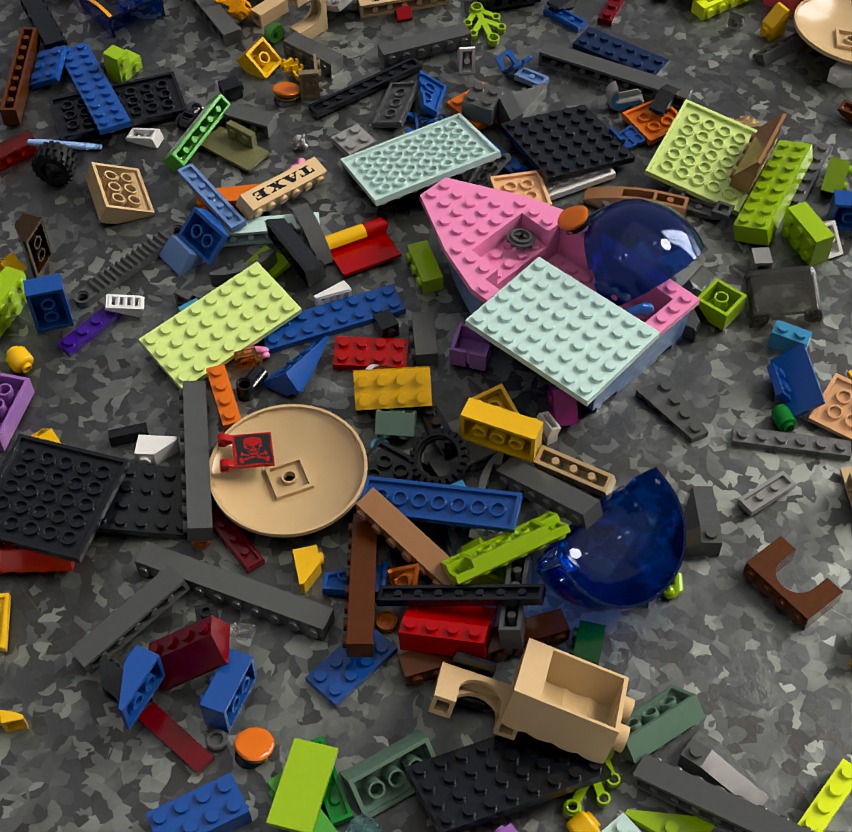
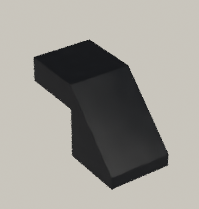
(663, 99)

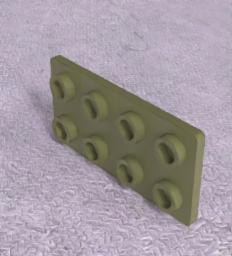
(235, 146)

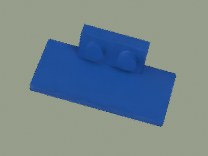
(796, 381)

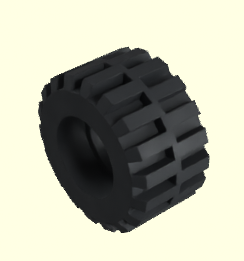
(54, 163)

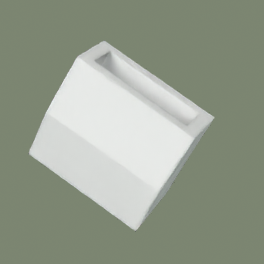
(550, 427)

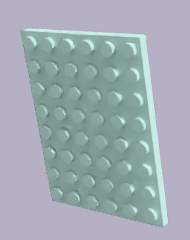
(419, 159)
(562, 330)

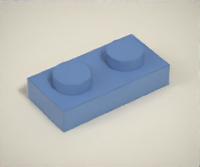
(530, 77)

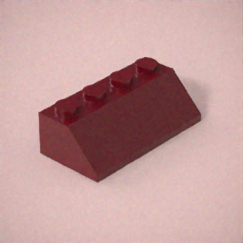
(193, 651)

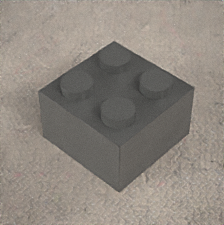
(482, 103)

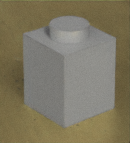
(760, 259)

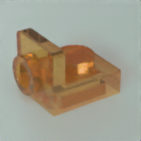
(247, 358)

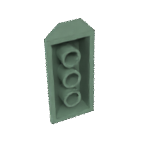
(660, 721)
(381, 778)

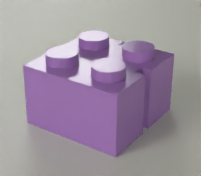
(469, 349)

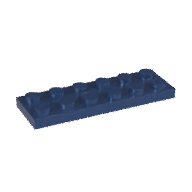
(618, 51)

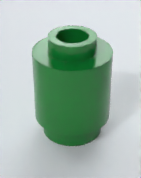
(783, 418)

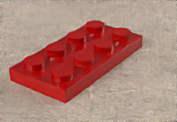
(360, 352)

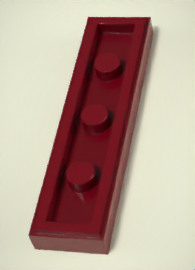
(236, 542)
(176, 738)

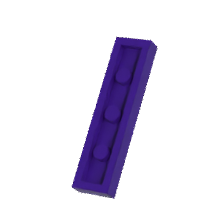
(88, 331)

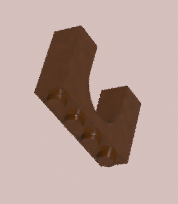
(800, 607)

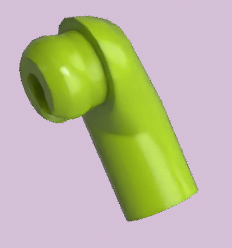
(676, 587)

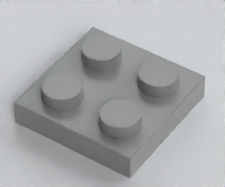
(353, 140)

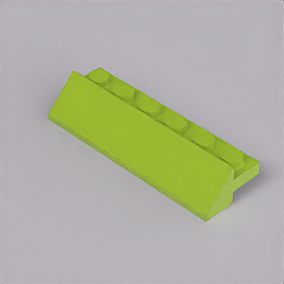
(505, 548)

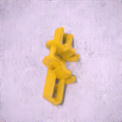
(290, 66)

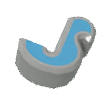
(621, 100)

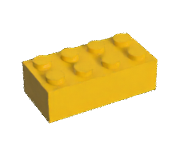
(392, 388)
(501, 430)

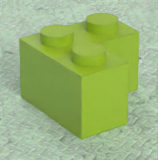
(121, 63)
(836, 175)

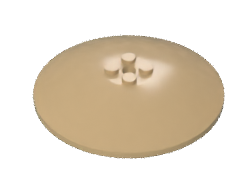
(826, 27)
(310, 446)

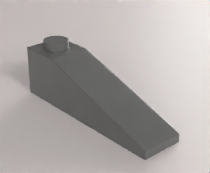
(521, 103)
(702, 523)
(717, 766)

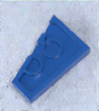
(430, 93)
(335, 581)

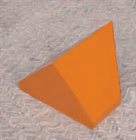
(404, 575)

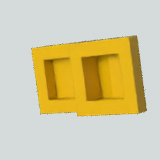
(12, 721)

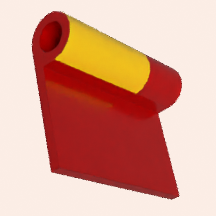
(362, 246)

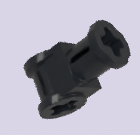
(187, 117)

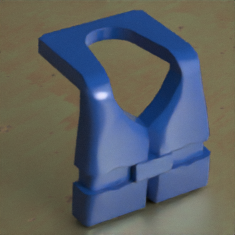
(510, 54)
(630, 136)

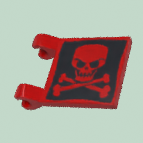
(248, 451)

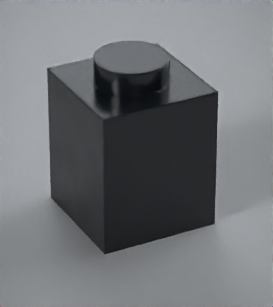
(231, 88)
(386, 324)

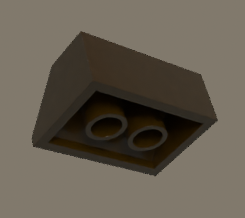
(34, 242)

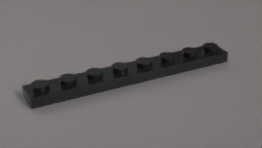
(364, 87)
(461, 595)

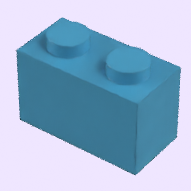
(787, 336)

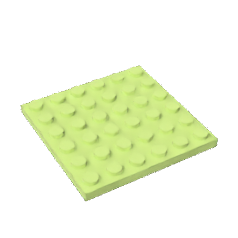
(701, 155)

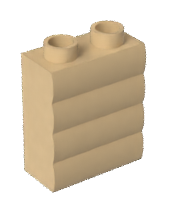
(568, 702)

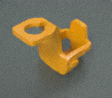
(237, 7)

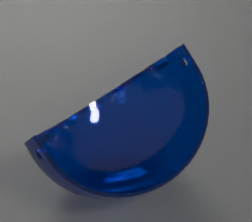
(638, 247)
(625, 554)

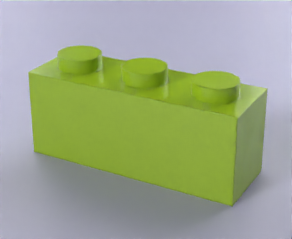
(424, 267)

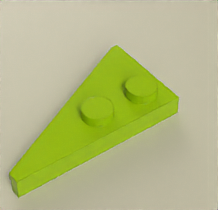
(668, 822)

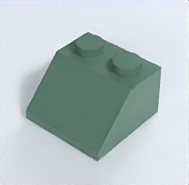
(396, 422)

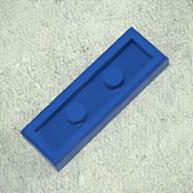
(566, 18)

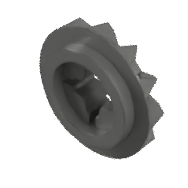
(515, 234)

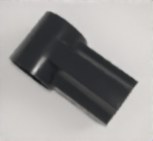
(248, 385)

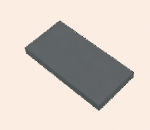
(395, 105)

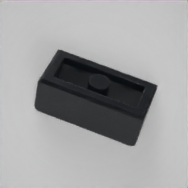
(127, 434)

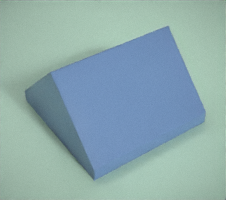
(179, 256)

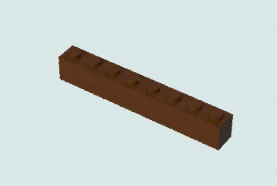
(20, 76)
(361, 589)
(545, 627)

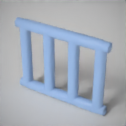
(70, 144)

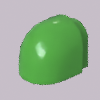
(274, 32)

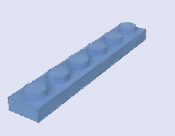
(212, 197)

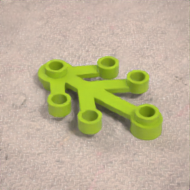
(477, 10)
(599, 790)

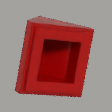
(403, 13)

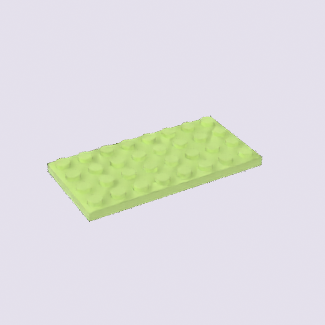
(220, 324)

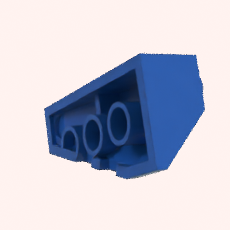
(298, 370)

